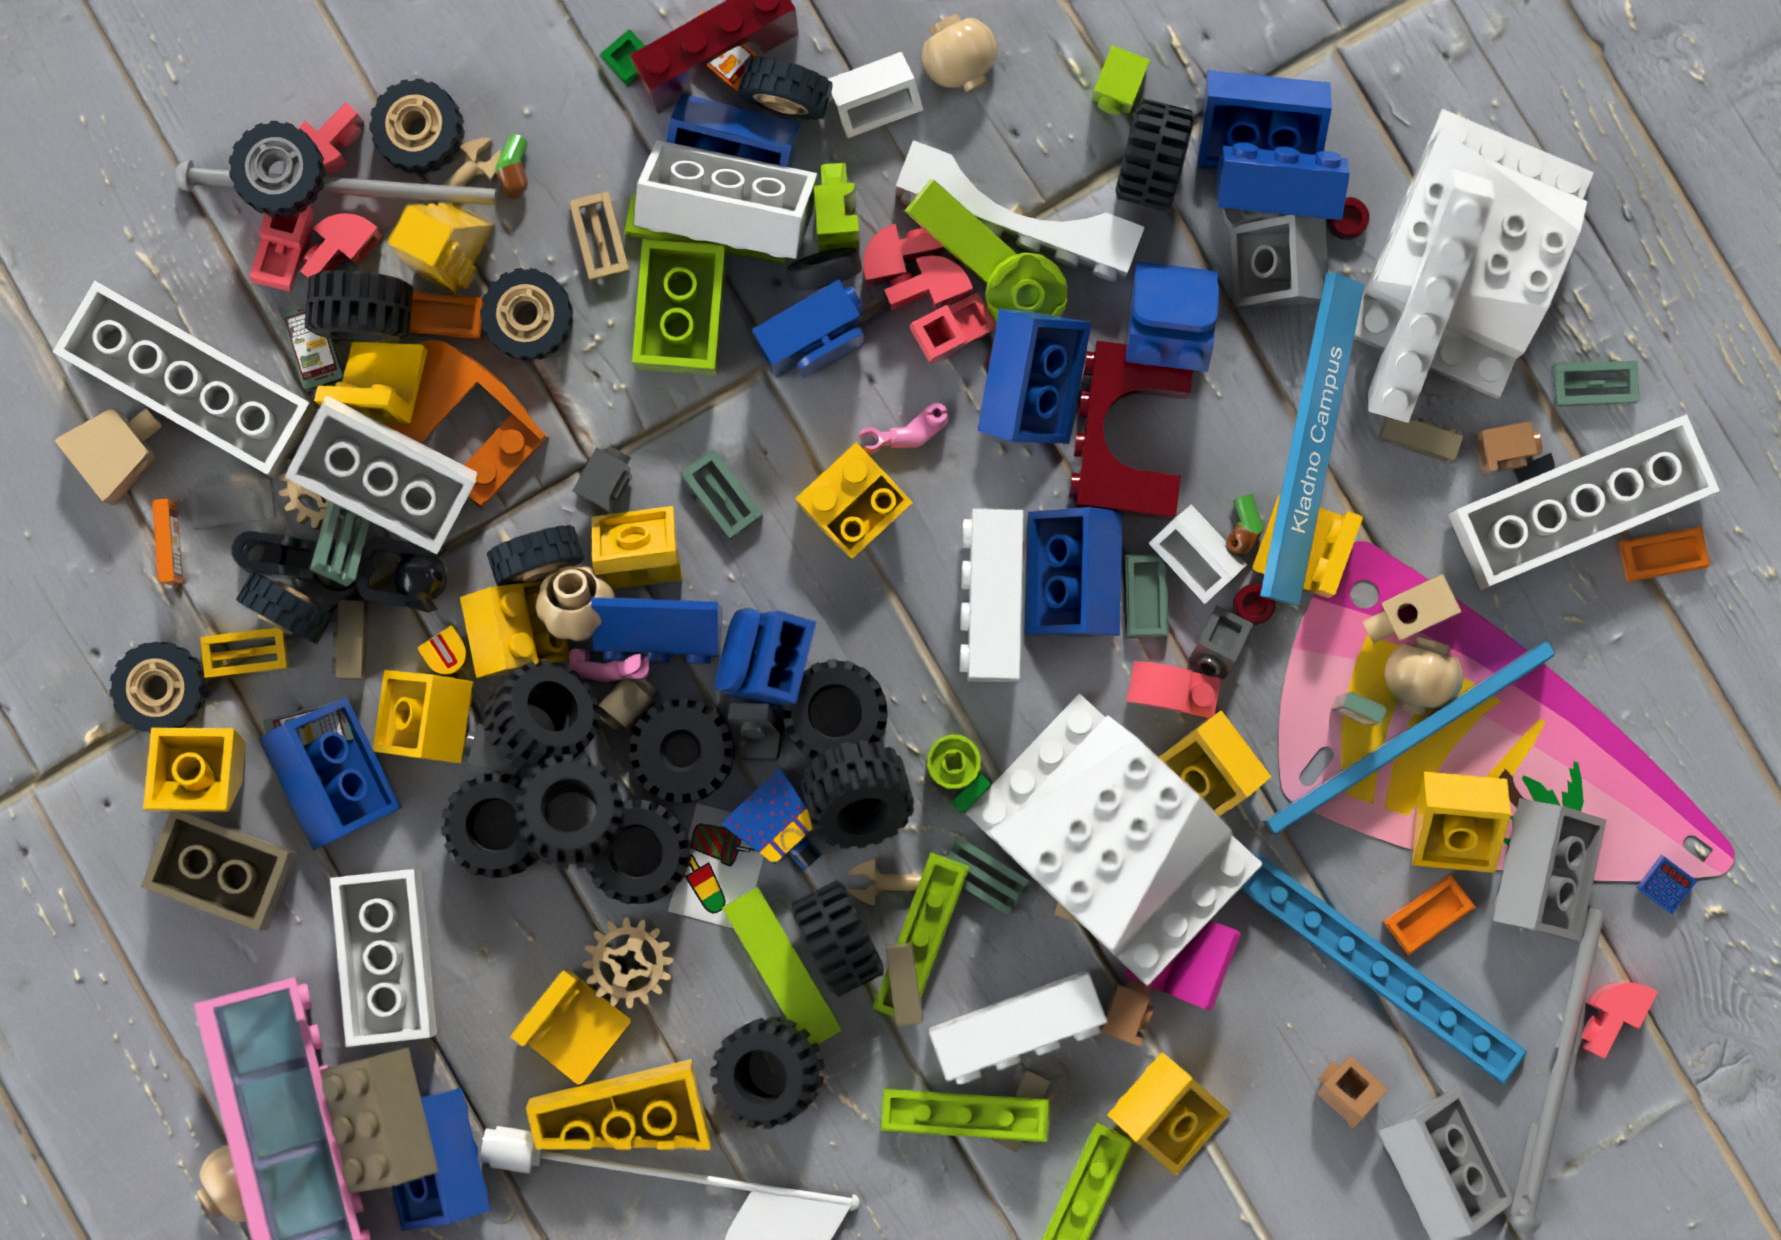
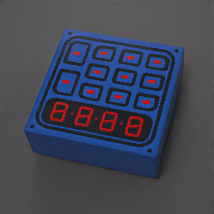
(1666, 884)

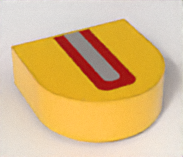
(445, 652)

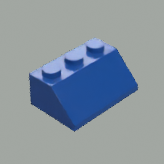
(1262, 113)
(733, 131)
(1282, 181)
(1034, 377)
(1074, 572)
(658, 629)
(333, 785)
(459, 1186)

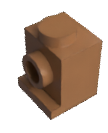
(1507, 446)
(1128, 1012)
(1362, 1084)

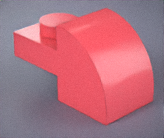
(339, 130)
(343, 237)
(281, 249)
(887, 253)
(937, 278)
(952, 328)
(1173, 689)
(1618, 1005)

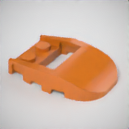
(444, 383)

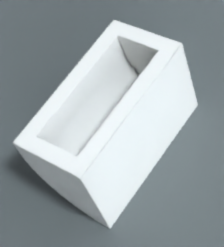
(875, 95)
(1197, 554)

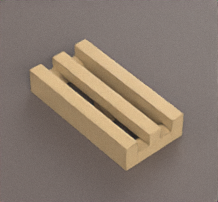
(608, 270)

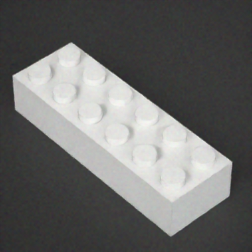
(185, 380)
(1583, 502)

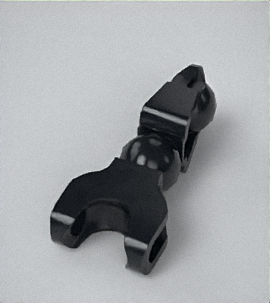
(418, 575)

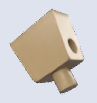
(111, 451)
(1433, 604)

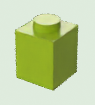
(1119, 81)

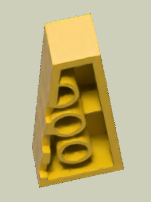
(441, 243)
(625, 1112)

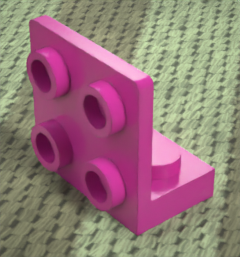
(1199, 967)

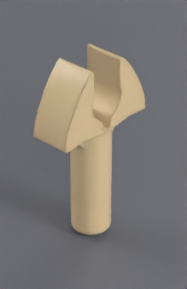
(472, 167)
(883, 882)

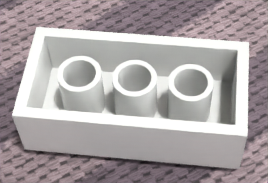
(725, 199)
(381, 475)
(994, 595)
(383, 957)
(1017, 1026)

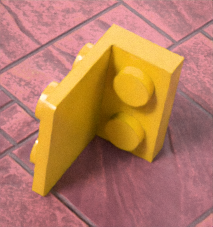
(380, 381)
(1329, 549)
(571, 1026)

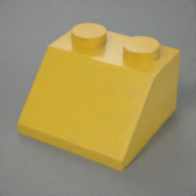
(422, 716)
(1216, 764)
(193, 769)
(1460, 822)
(1168, 1113)

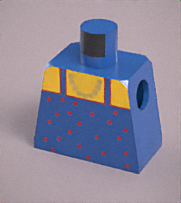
(775, 822)

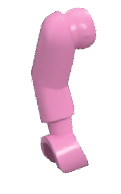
(914, 435)
(631, 668)

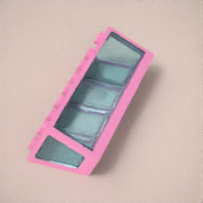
(278, 1114)

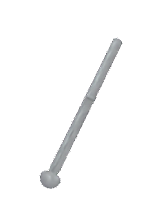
(187, 175)
(1541, 1134)

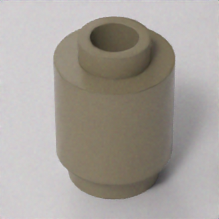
(627, 703)

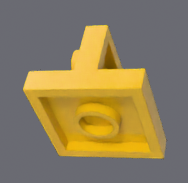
(636, 547)

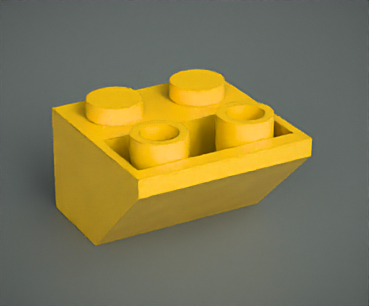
(853, 501)
(507, 629)

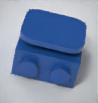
(1172, 316)
(812, 331)
(764, 656)

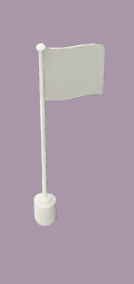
(765, 1215)

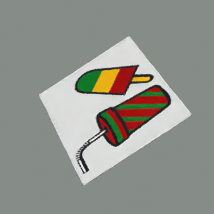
(718, 871)

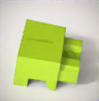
(832, 202)

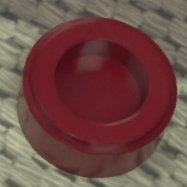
(1354, 220)
(1252, 606)

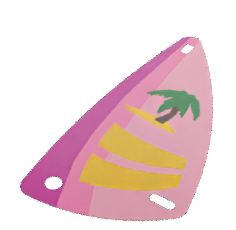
(1531, 733)

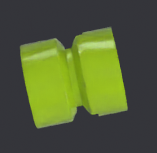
(953, 762)

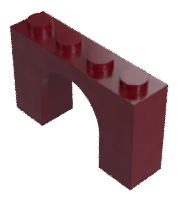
(674, 59)
(1101, 477)

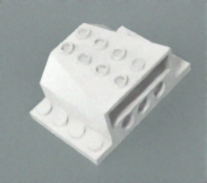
(1515, 261)
(1115, 838)

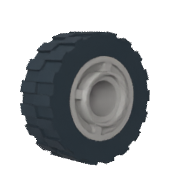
(262, 148)

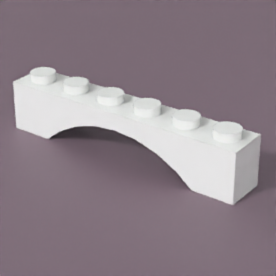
(1097, 242)
(1446, 258)

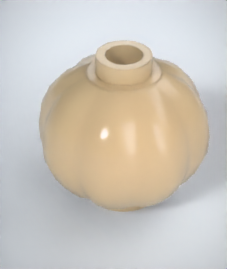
(959, 53)
(566, 602)
(1423, 675)
(221, 1187)

